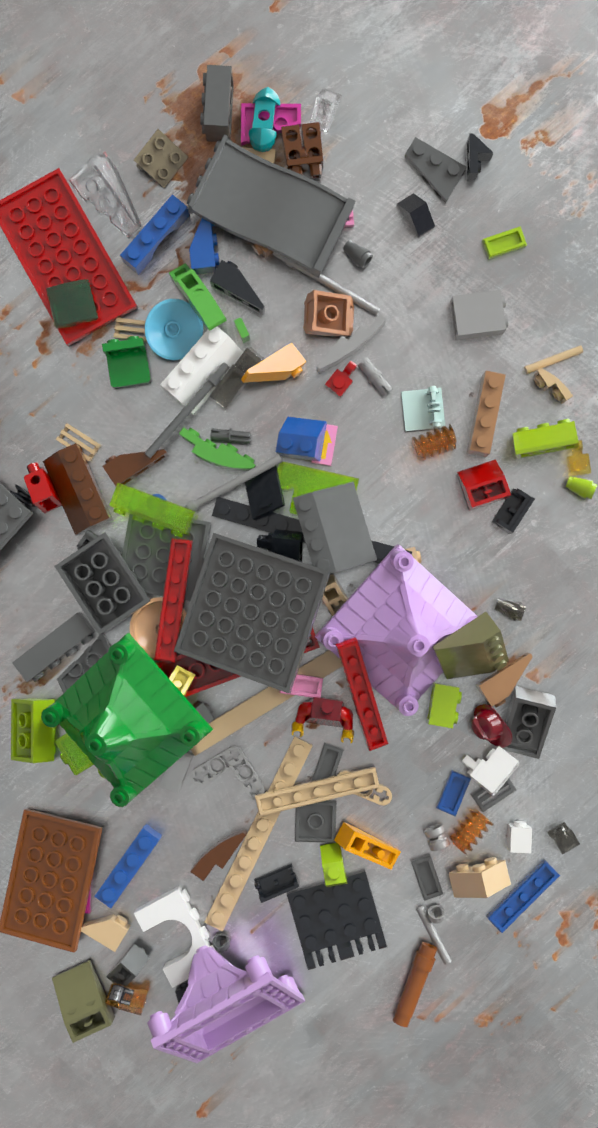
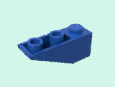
(202, 250)

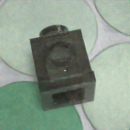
(563, 838)

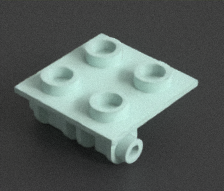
(423, 409)

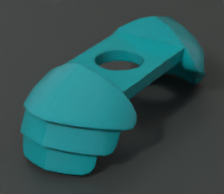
(262, 134)

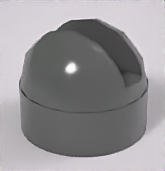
(217, 942)

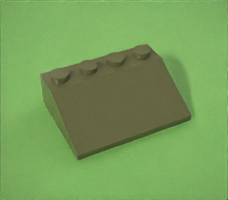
(472, 649)

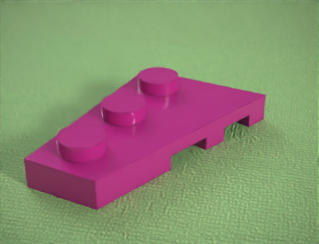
(284, 116)

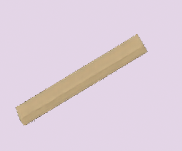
(317, 791)

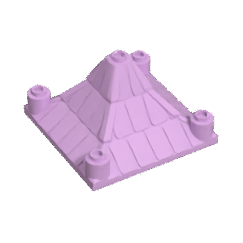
(397, 622)
(222, 1006)

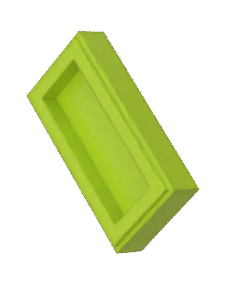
(504, 242)

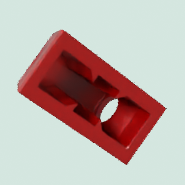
(41, 489)

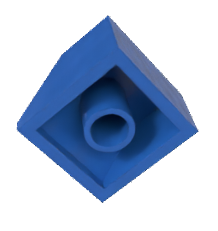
(301, 439)

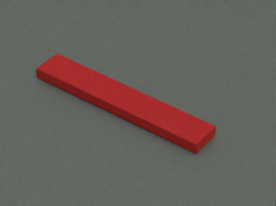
(173, 600)
(362, 693)

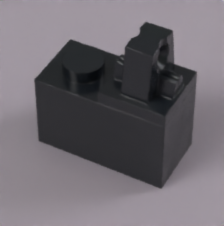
(283, 543)

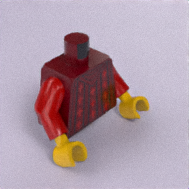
(327, 713)

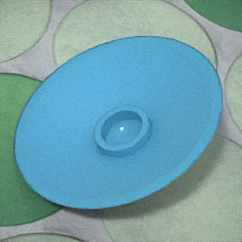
(173, 329)

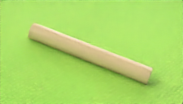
(553, 359)

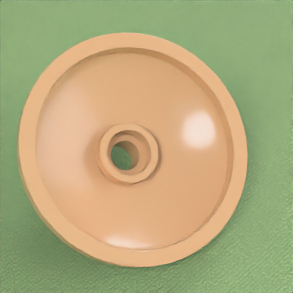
(145, 625)

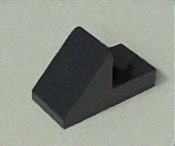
(476, 152)

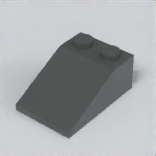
(529, 720)

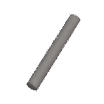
(433, 934)

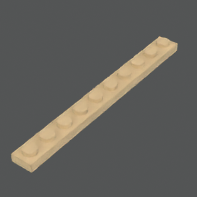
(255, 838)

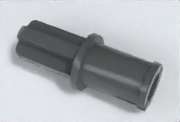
(230, 436)

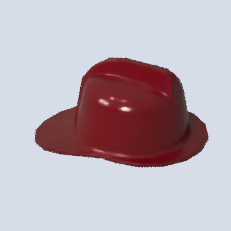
(490, 727)

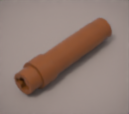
(422, 965)

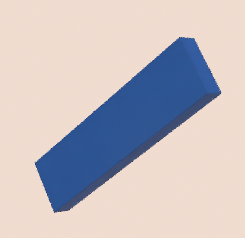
(523, 896)

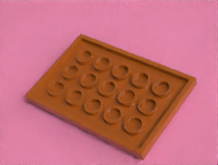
(50, 880)

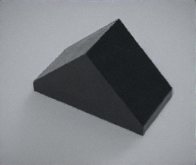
(417, 214)

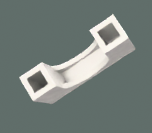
(175, 906)

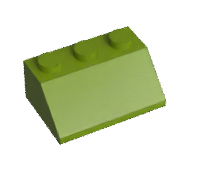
(545, 439)
(29, 735)

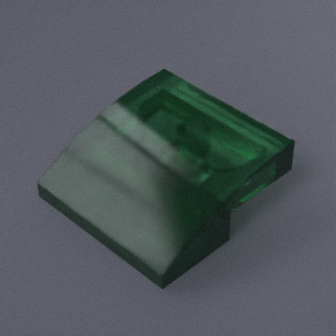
(71, 303)

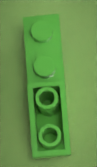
(198, 296)
(224, 457)

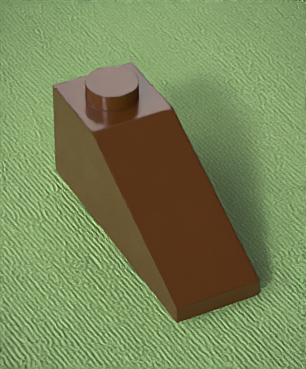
(129, 466)

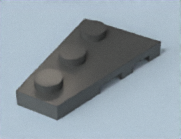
(438, 168)
(84, 663)

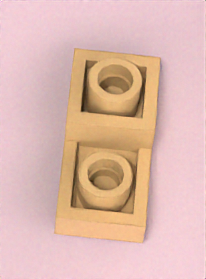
(547, 380)

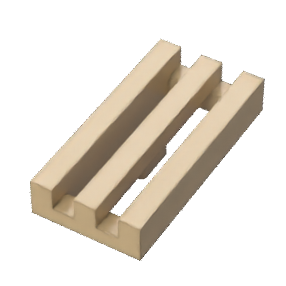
(118, 328)
(64, 433)

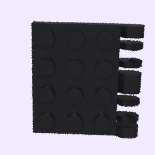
(335, 917)

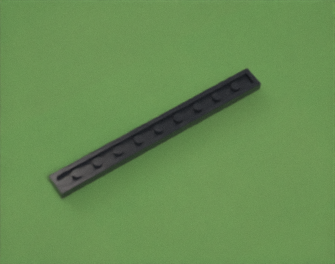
(241, 514)

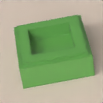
(241, 328)

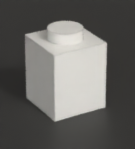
(519, 837)

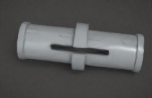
(375, 376)

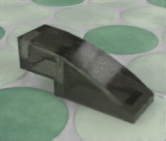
(231, 383)

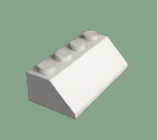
(196, 366)

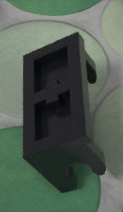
(513, 510)
(276, 882)

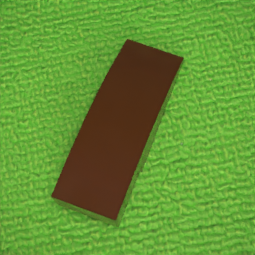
(218, 854)

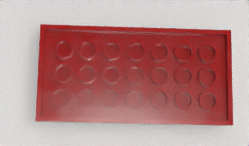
(62, 247)

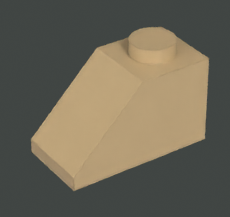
(107, 930)

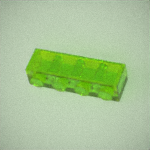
(153, 509)

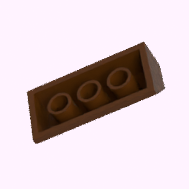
(77, 489)

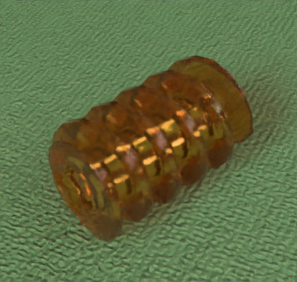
(434, 442)
(470, 831)

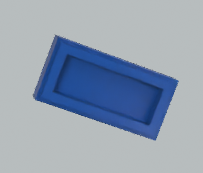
(453, 793)

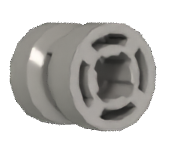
(436, 837)

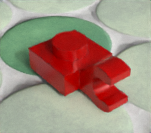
(340, 381)

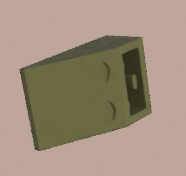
(82, 1001)

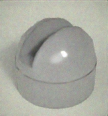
(440, 912)

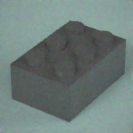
(217, 102)

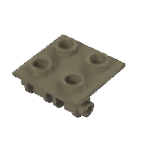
(160, 158)

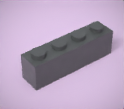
(54, 647)

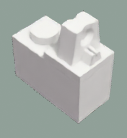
(493, 772)

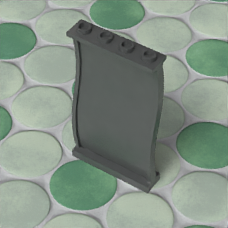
(270, 206)

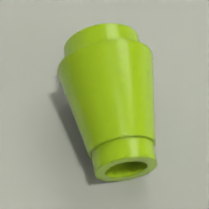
(582, 487)

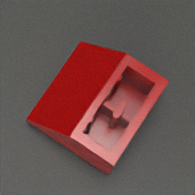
(484, 484)

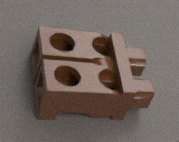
(304, 157)

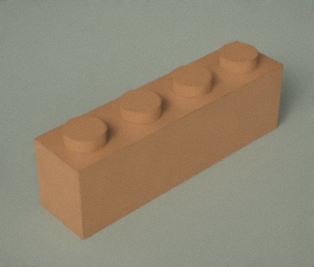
(486, 413)

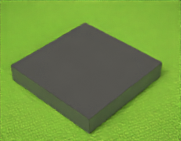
(316, 822)

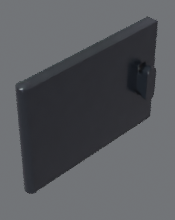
(264, 491)

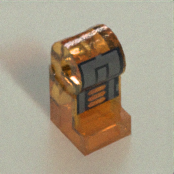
(127, 998)

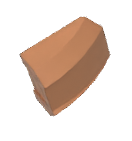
(328, 314)

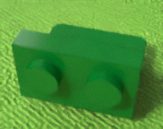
(127, 362)

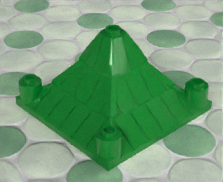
(128, 719)

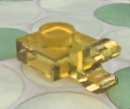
(578, 463)

